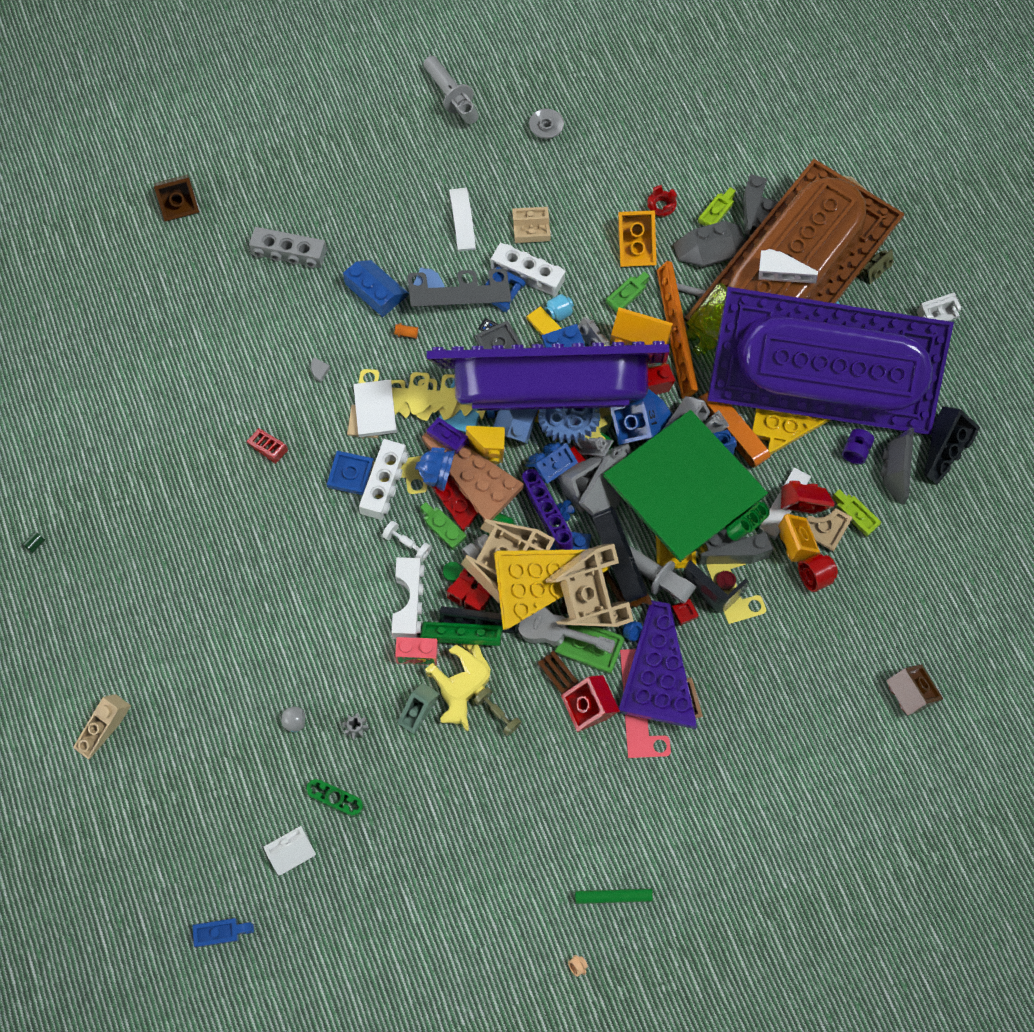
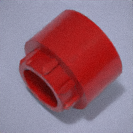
(817, 572)

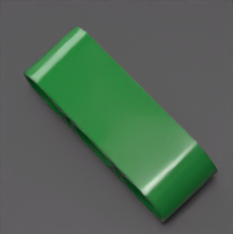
(748, 521)

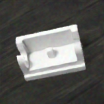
(941, 308)

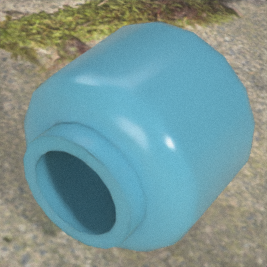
(559, 307)

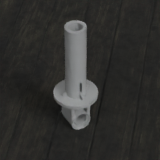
(458, 97)
(663, 577)

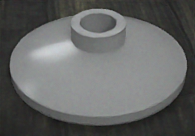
(546, 123)

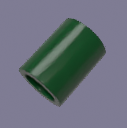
(33, 542)

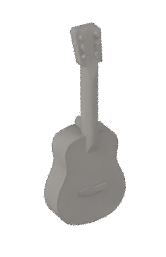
(543, 628)

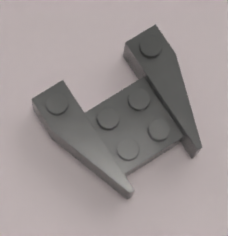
(754, 205)
(724, 550)

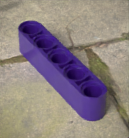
(545, 503)

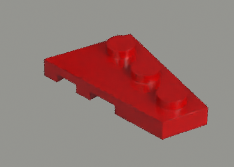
(457, 504)

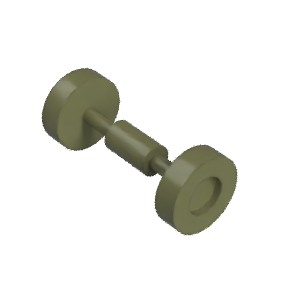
(483, 697)

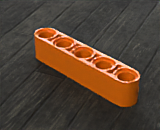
(747, 442)

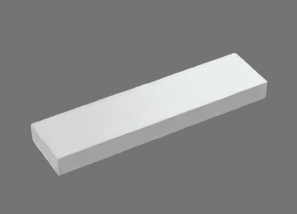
(771, 523)

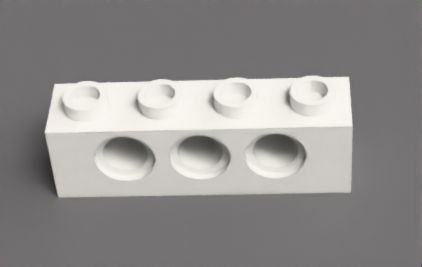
(533, 277)
(388, 452)

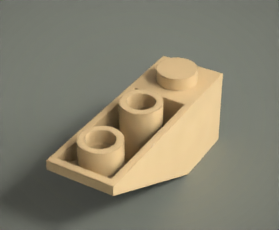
(101, 724)

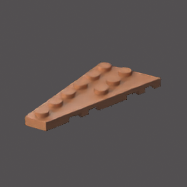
(480, 480)

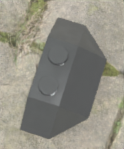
(710, 244)
(897, 465)

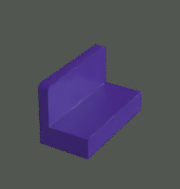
(447, 435)

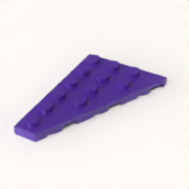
(657, 677)

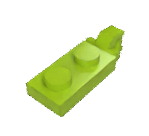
(717, 208)
(862, 517)

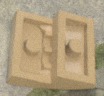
(531, 224)

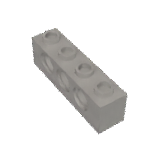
(280, 241)

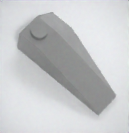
(578, 477)

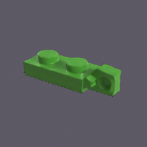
(627, 292)
(443, 526)

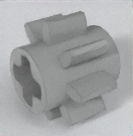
(351, 722)

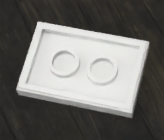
(374, 408)

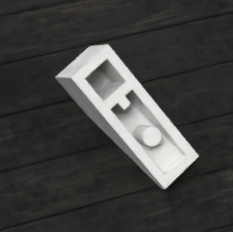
(781, 267)

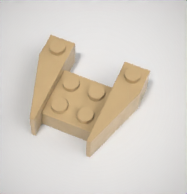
(502, 538)
(587, 592)

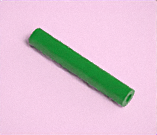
(613, 896)

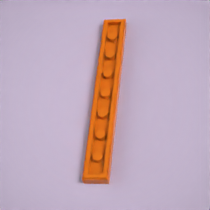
(678, 333)

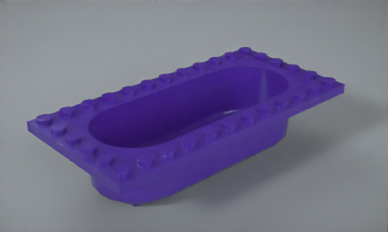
(829, 360)
(550, 376)

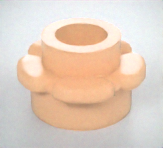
(578, 965)

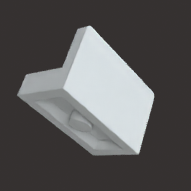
(289, 850)

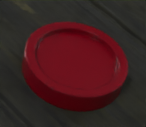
(726, 580)

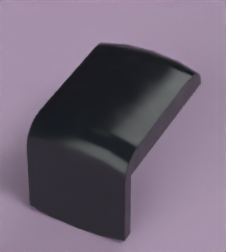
(711, 592)

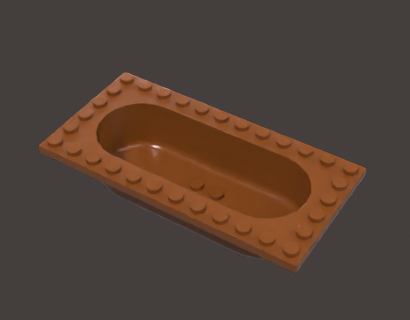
(821, 224)

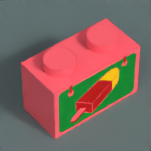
(416, 651)

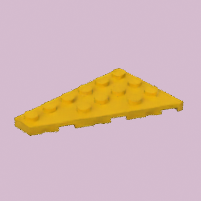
(524, 584)

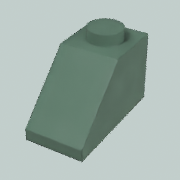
(418, 707)

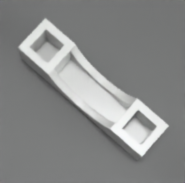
(408, 574)

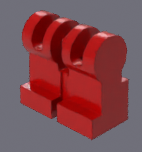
(462, 593)

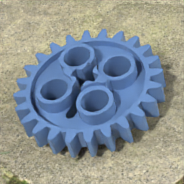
(569, 423)

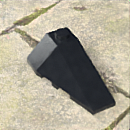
(950, 436)

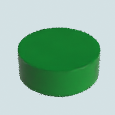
(452, 571)

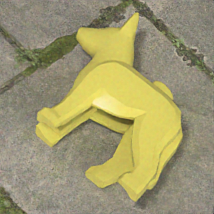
(463, 686)

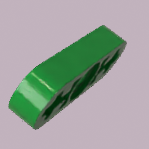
(332, 789)

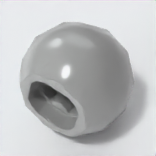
(293, 719)

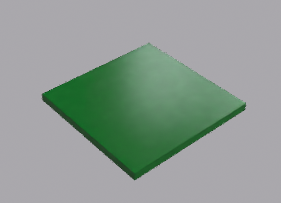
(685, 485)

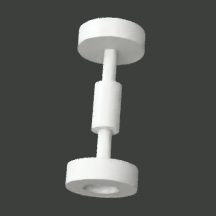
(390, 531)

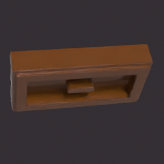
(547, 659)

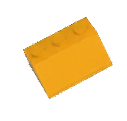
(635, 327)

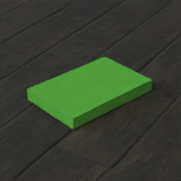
(588, 653)

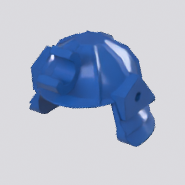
(435, 467)

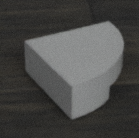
(319, 369)

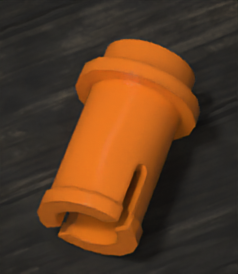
(407, 331)

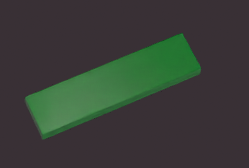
(462, 633)

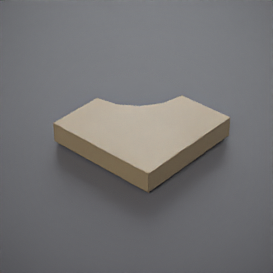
(830, 528)

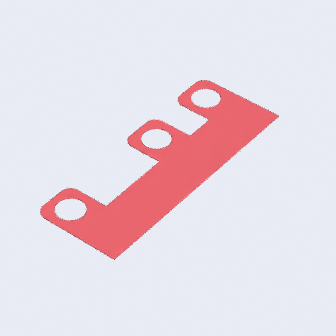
(637, 732)

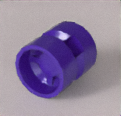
(858, 446)

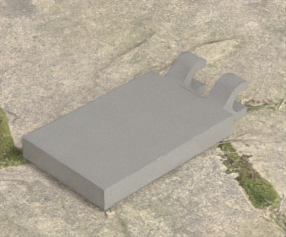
(599, 492)

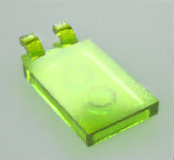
(707, 320)

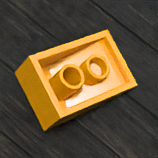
(637, 238)

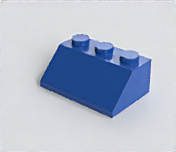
(374, 286)

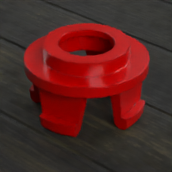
(660, 195)

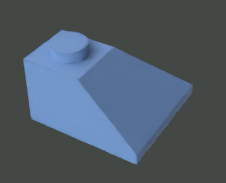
(517, 423)

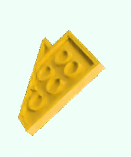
(783, 427)

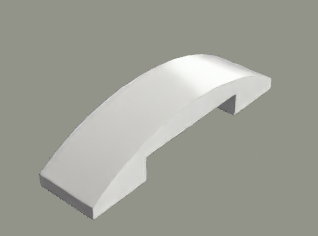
(462, 219)

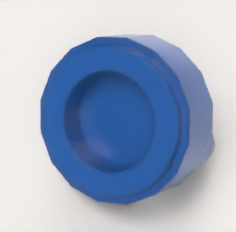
(632, 630)

